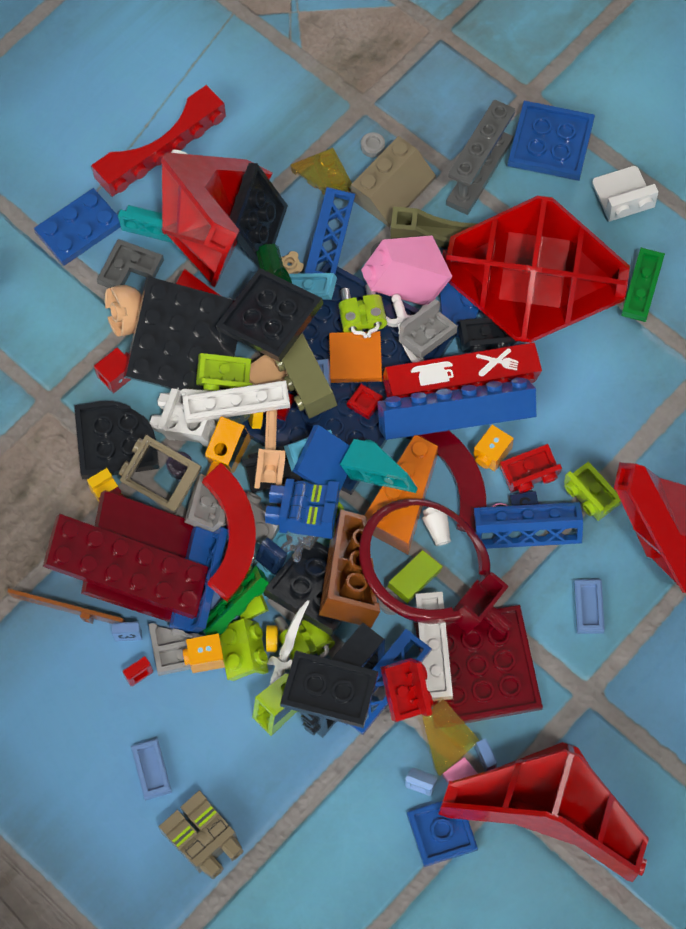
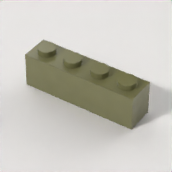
(306, 379)

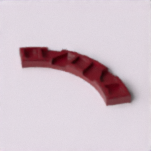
(464, 472)

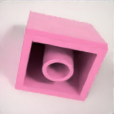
(407, 268)

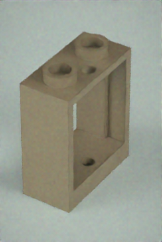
(140, 449)

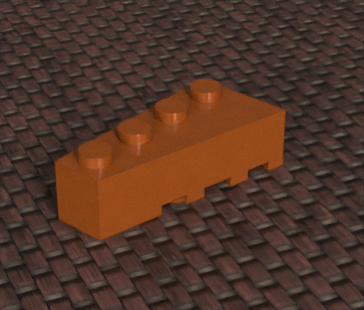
(345, 589)

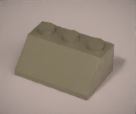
(392, 180)

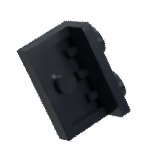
(482, 335)

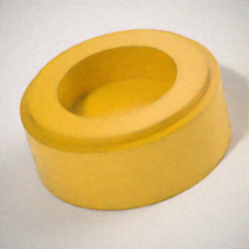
(272, 638)

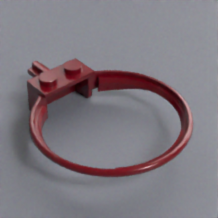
(473, 606)

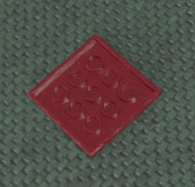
(143, 525)
(491, 670)

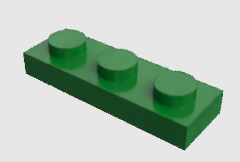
(643, 284)
(225, 612)

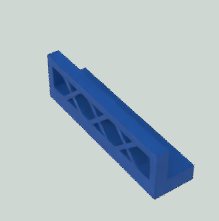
(323, 227)
(529, 520)
(206, 549)
(393, 655)

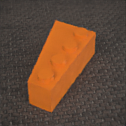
(400, 525)

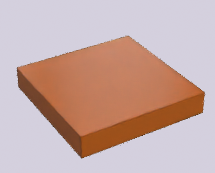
(355, 357)

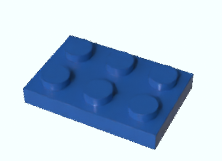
(78, 226)

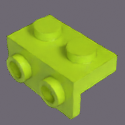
(222, 372)
(592, 491)
(243, 649)

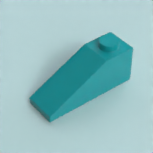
(370, 464)

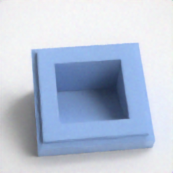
(420, 781)

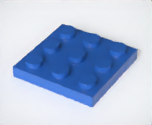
(551, 140)

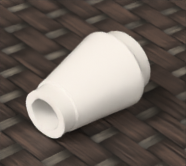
(437, 525)

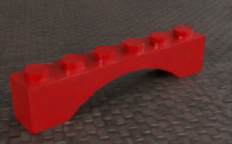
(122, 168)

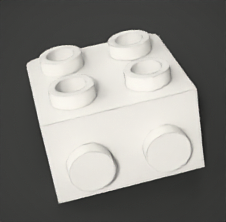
(624, 193)

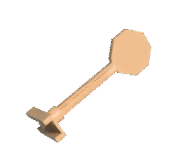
(269, 460)

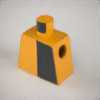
(228, 439)

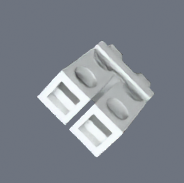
(173, 422)

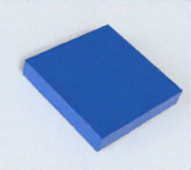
(322, 458)
(439, 836)

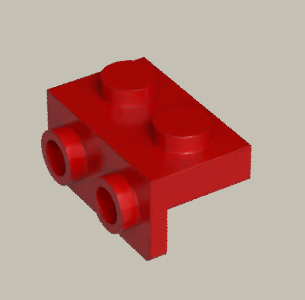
(530, 469)
(407, 689)

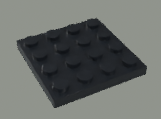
(171, 333)

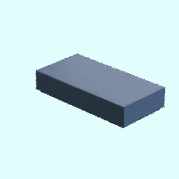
(589, 606)
(151, 769)

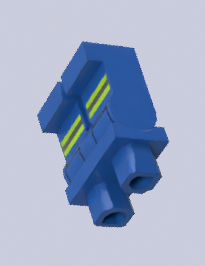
(304, 508)

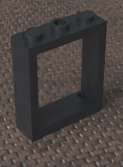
(362, 650)

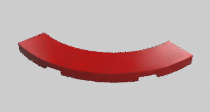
(240, 531)

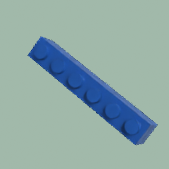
(457, 408)

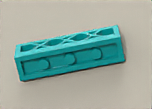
(143, 223)

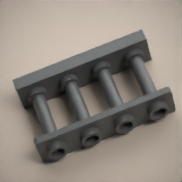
(480, 157)

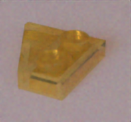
(323, 171)
(447, 736)

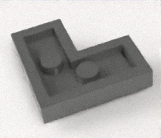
(127, 259)

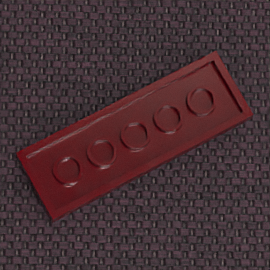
(125, 566)

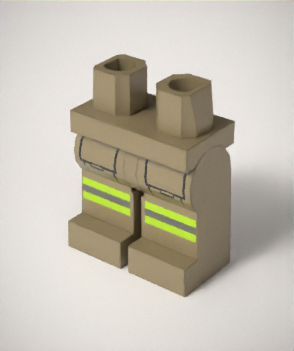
(209, 842)

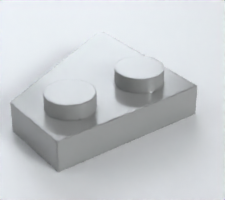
(168, 648)

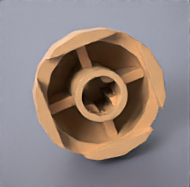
(124, 307)

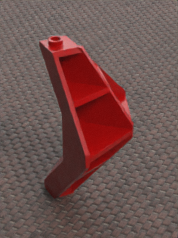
(197, 207)
(535, 269)
(657, 515)
(556, 797)

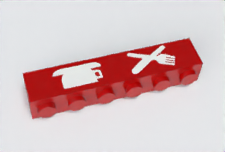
(463, 370)

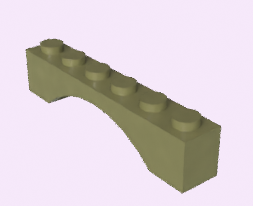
(417, 223)

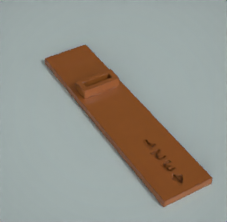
(85, 614)

